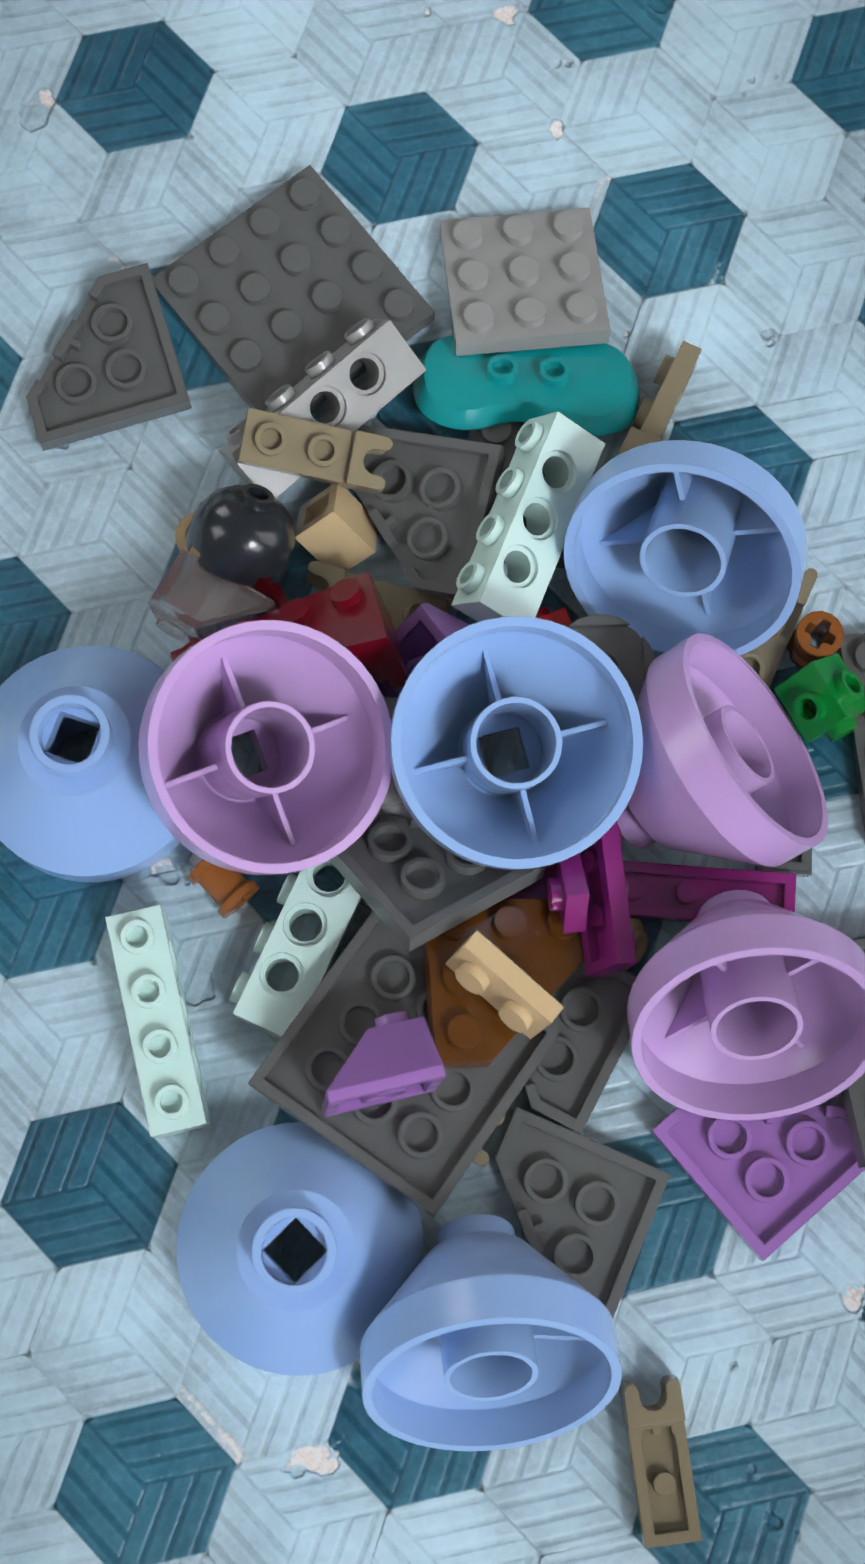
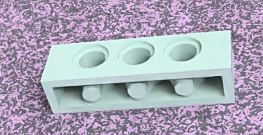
(531, 553)
(313, 959)
(158, 1022)

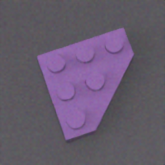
(764, 1172)

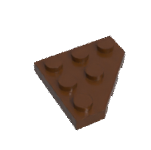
(464, 1023)

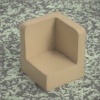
(336, 528)

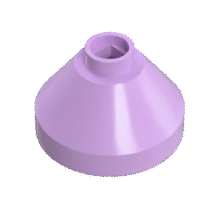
(316, 736)
(721, 763)
(750, 1012)

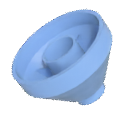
(687, 545)
(573, 729)
(88, 815)
(247, 1297)
(487, 1346)

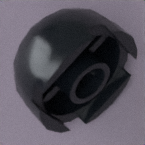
(242, 534)

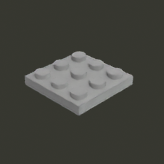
(524, 282)

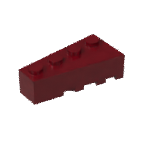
(354, 618)

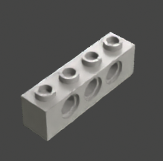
(389, 367)

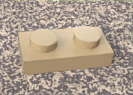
(516, 996)

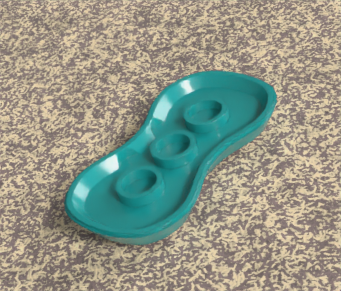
(582, 382)

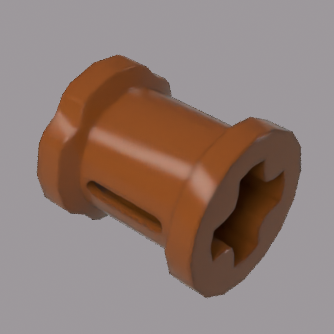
(824, 626)
(225, 886)

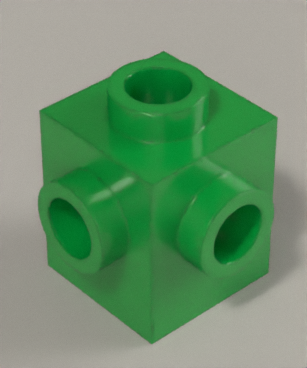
(823, 699)

